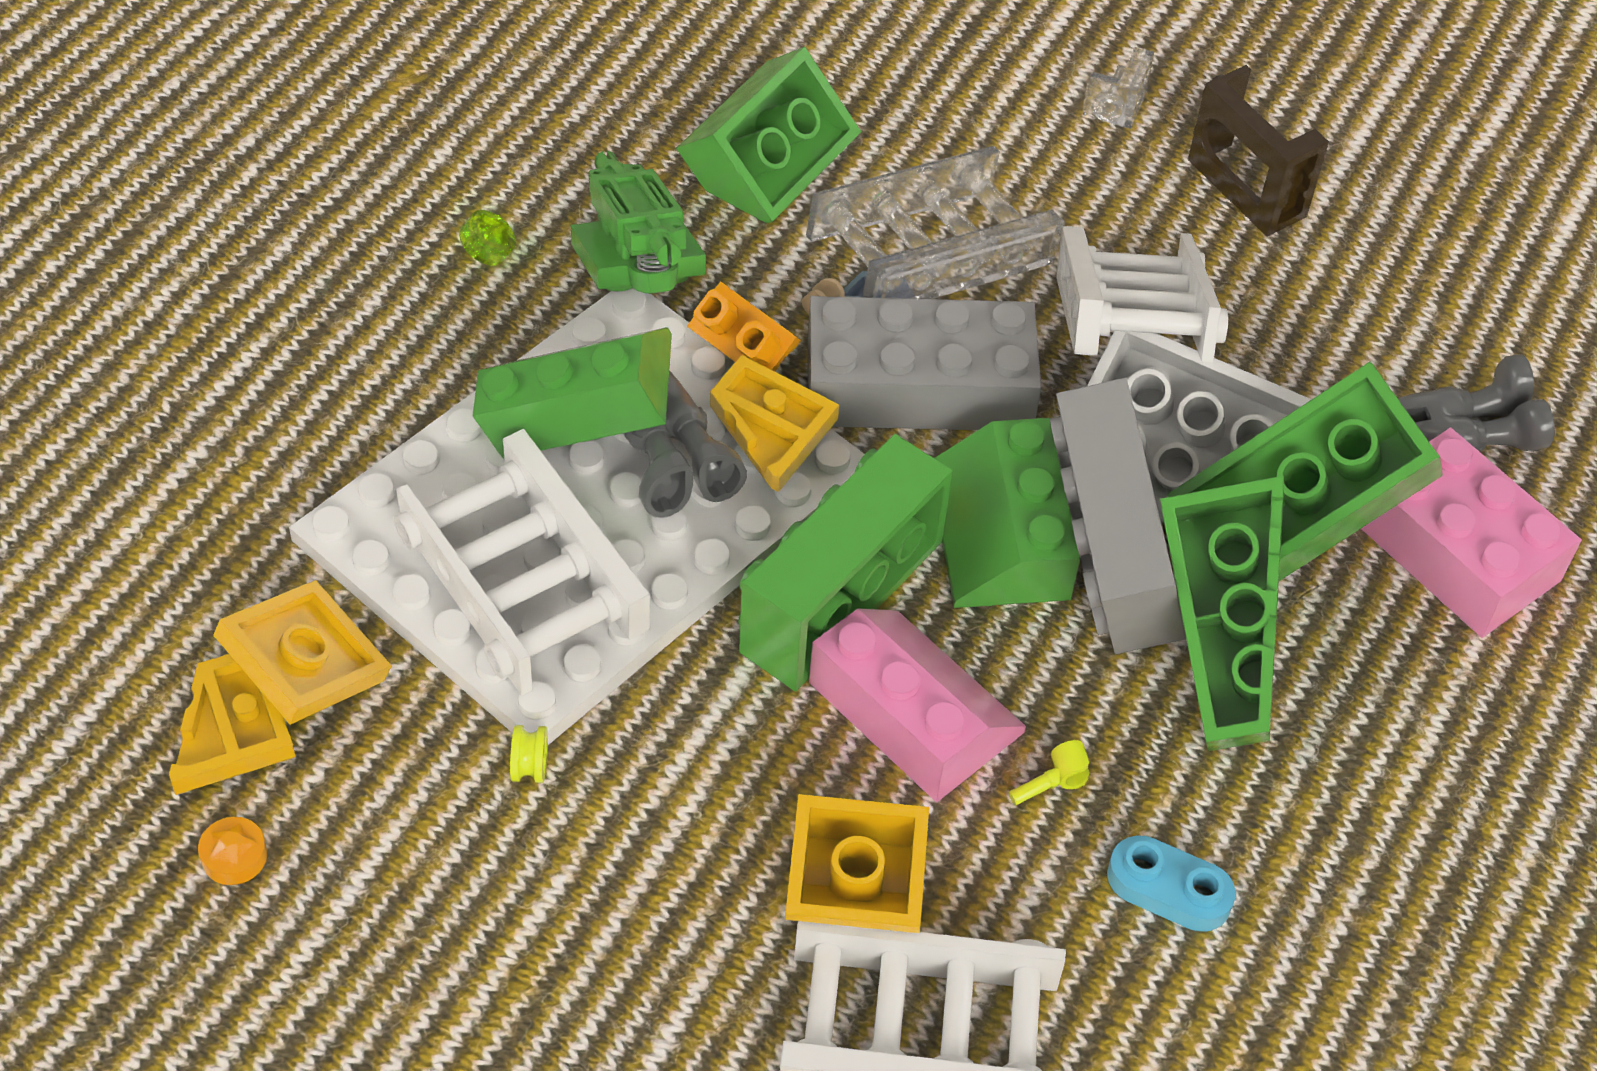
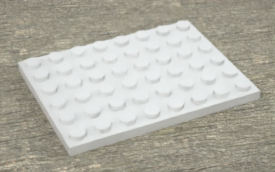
(680, 559)

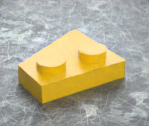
(771, 418)
(227, 728)

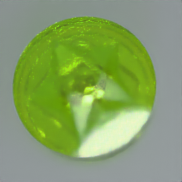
(487, 237)

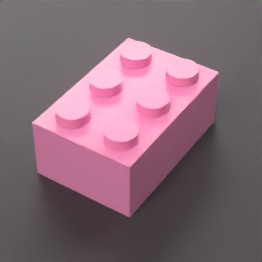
(1476, 538)

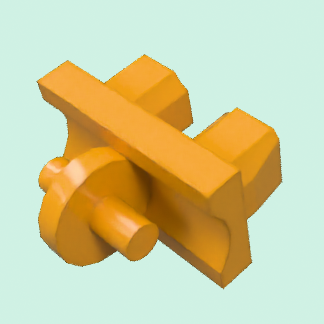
(741, 328)

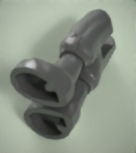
(1522, 421)
(669, 477)

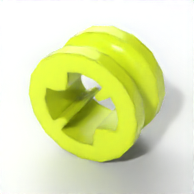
(529, 754)

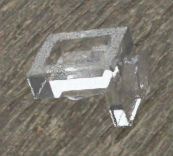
(1120, 96)

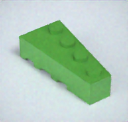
(1227, 588)

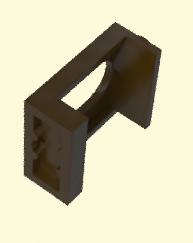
(1291, 164)

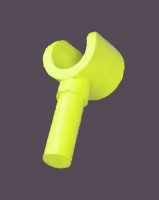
(1070, 772)

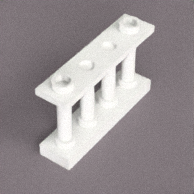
(1137, 294)
(553, 514)
(962, 960)

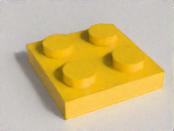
(302, 651)

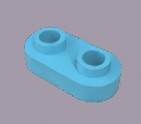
(1170, 883)

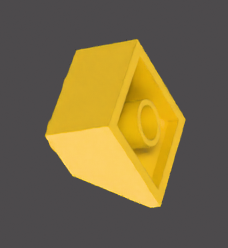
(858, 863)

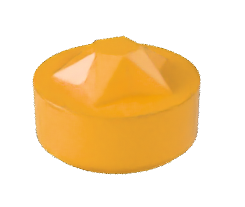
(232, 850)

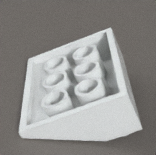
(1188, 407)

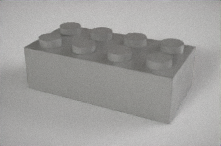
(924, 361)
(1116, 517)

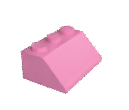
(910, 699)

